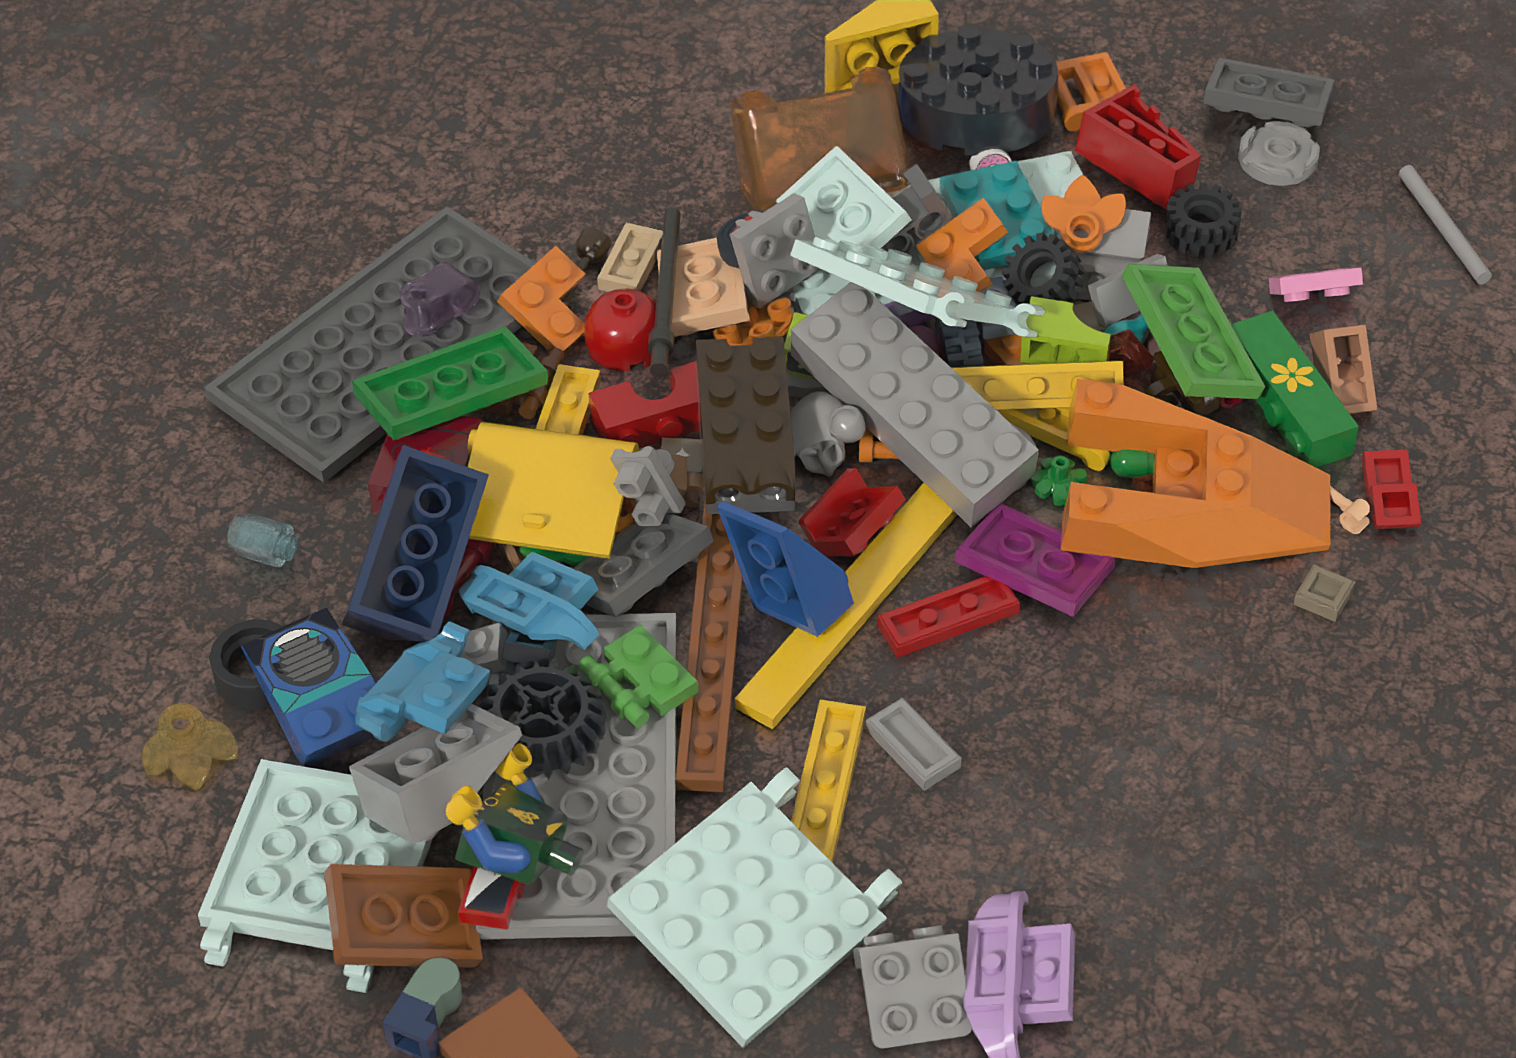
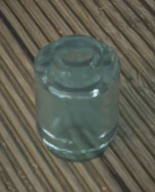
(262, 539)

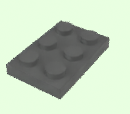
(1268, 92)
(642, 561)

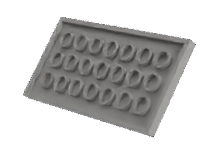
(614, 804)

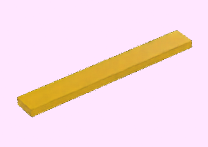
(871, 580)

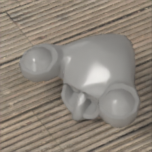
(822, 428)

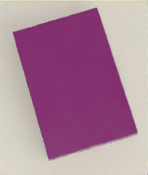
(1029, 560)

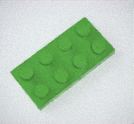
(1192, 332)

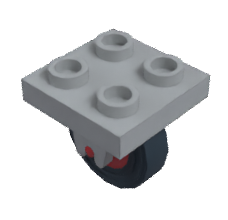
(762, 248)

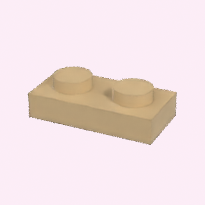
(630, 258)

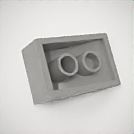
(416, 776)

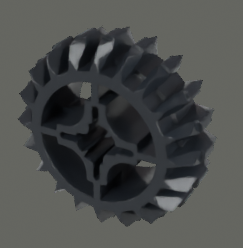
(544, 703)

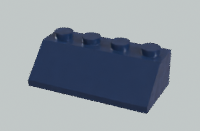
(415, 548)

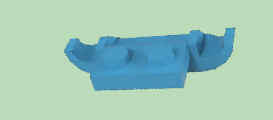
(535, 599)
(424, 686)

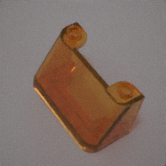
(789, 137)

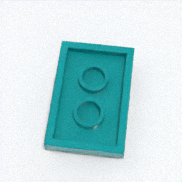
(1010, 199)

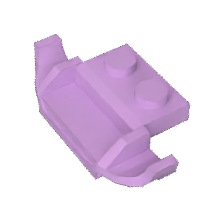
(1015, 974)

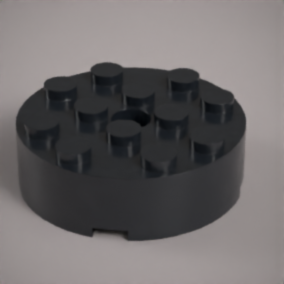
(978, 90)

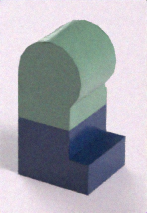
(422, 1007)

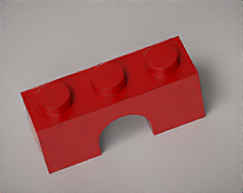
(625, 416)

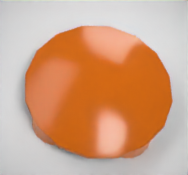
(767, 321)

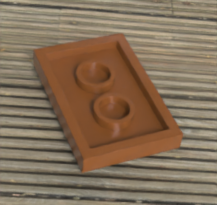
(399, 915)

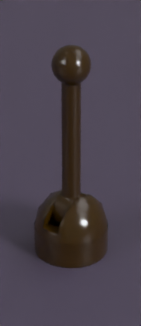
(591, 248)

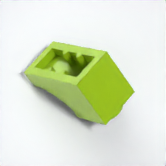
(1061, 336)

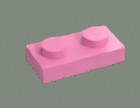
(1334, 283)

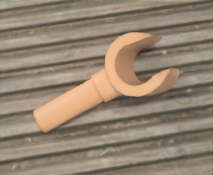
(1354, 513)

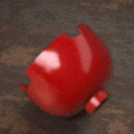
(620, 328)

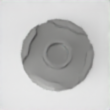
(1278, 153)

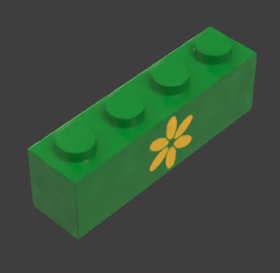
(1296, 394)

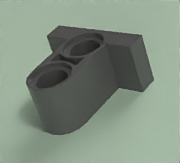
(923, 208)

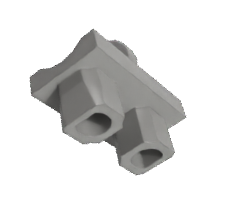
(647, 480)

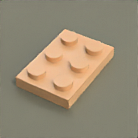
(706, 290)

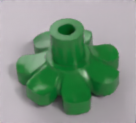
(1056, 478)

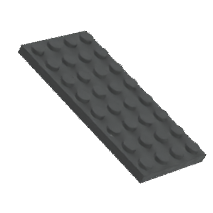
(300, 380)

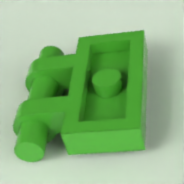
(648, 668)

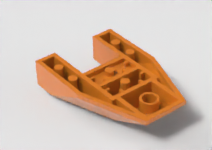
(1213, 487)

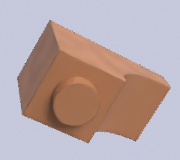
(1345, 365)

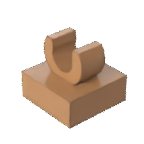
(687, 483)

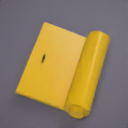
(546, 489)

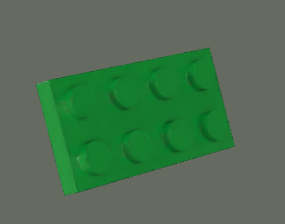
(449, 382)

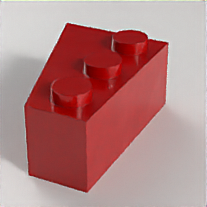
(1137, 146)

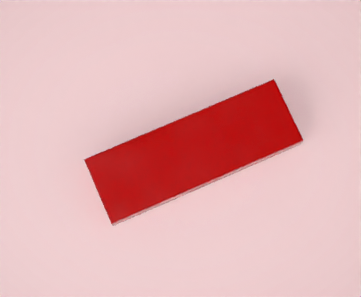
(947, 615)

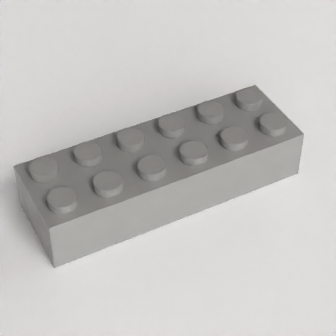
(914, 402)

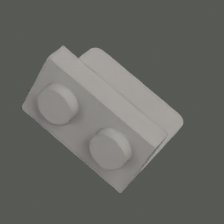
(913, 987)

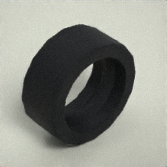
(227, 648)

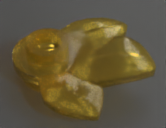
(188, 750)

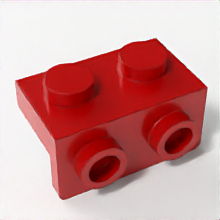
(849, 515)

